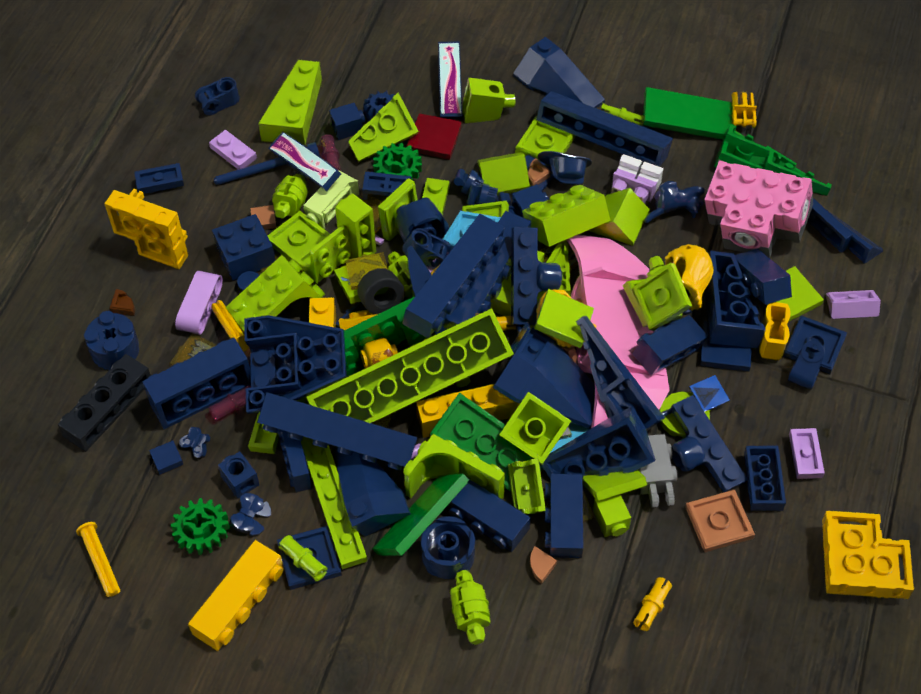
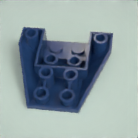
(291, 358)
(551, 376)

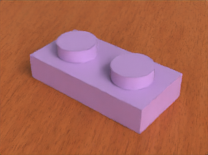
(233, 150)
(806, 453)

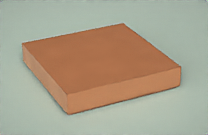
(719, 521)

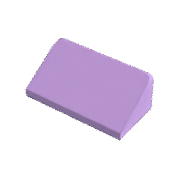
(853, 304)

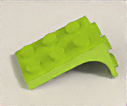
(311, 245)
(273, 291)
(443, 457)

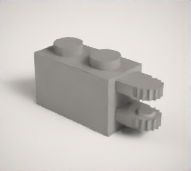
(660, 473)

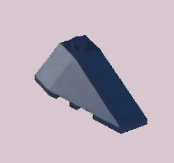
(550, 70)
(607, 448)
(369, 494)

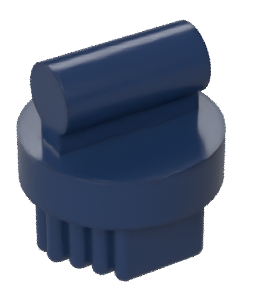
(466, 179)
(481, 194)

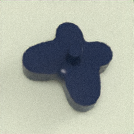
(195, 440)

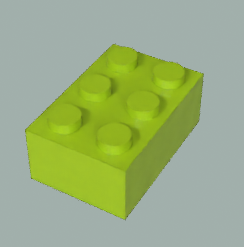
(567, 214)

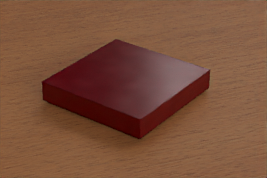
(435, 136)

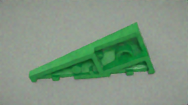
(743, 151)

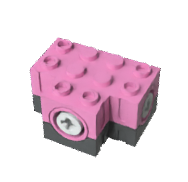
(757, 206)

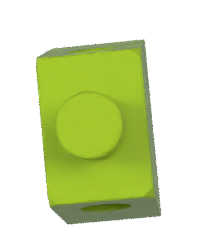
(485, 100)

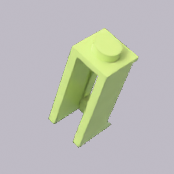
(322, 204)

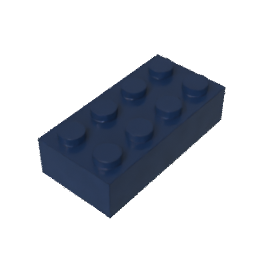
(295, 462)
(764, 478)

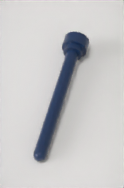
(257, 168)

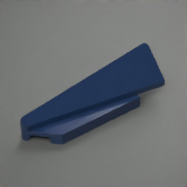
(841, 234)

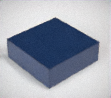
(166, 457)

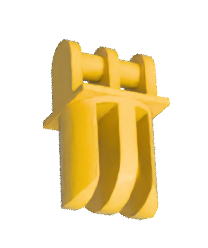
(743, 113)

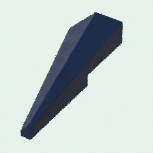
(614, 381)

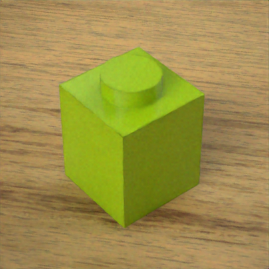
(612, 515)

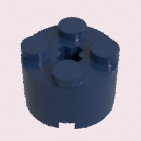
(421, 215)
(111, 338)
(448, 547)

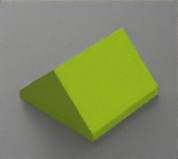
(505, 172)
(626, 216)
(535, 427)

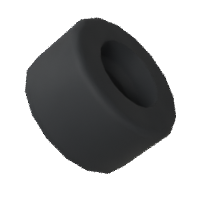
(372, 283)

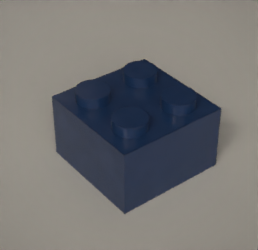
(243, 246)

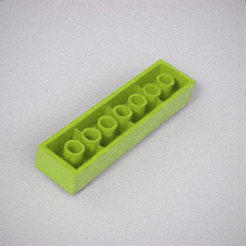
(417, 370)

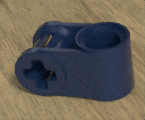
(219, 95)
(427, 247)
(806, 369)

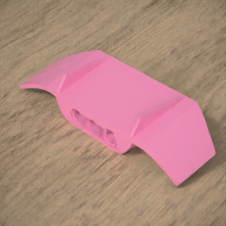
(603, 271)

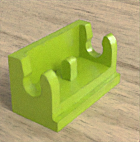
(527, 486)

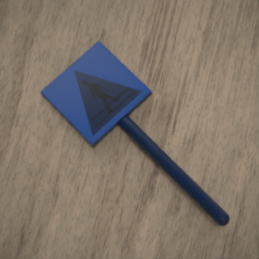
(522, 333)
(707, 393)

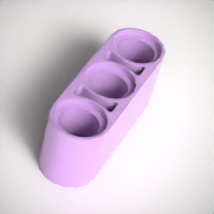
(197, 303)

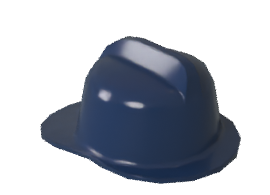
(565, 167)

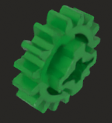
(398, 161)
(205, 536)

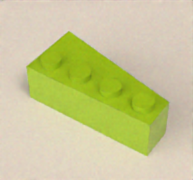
(294, 104)

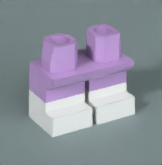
(641, 180)

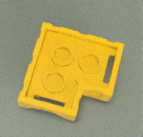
(152, 227)
(862, 560)

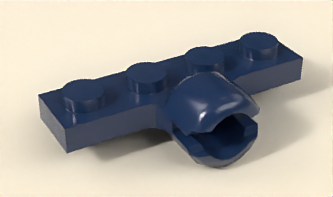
(529, 275)
(704, 446)

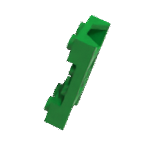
(383, 325)

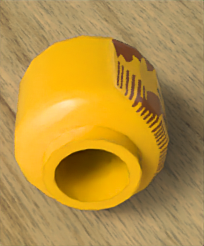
(377, 351)

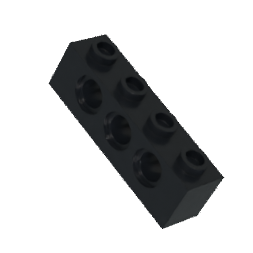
(103, 414)

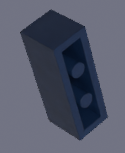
(764, 277)
(669, 344)
(564, 515)
(490, 516)

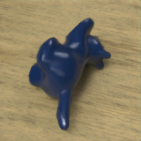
(671, 199)

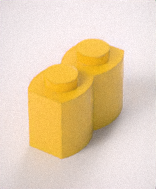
(777, 331)

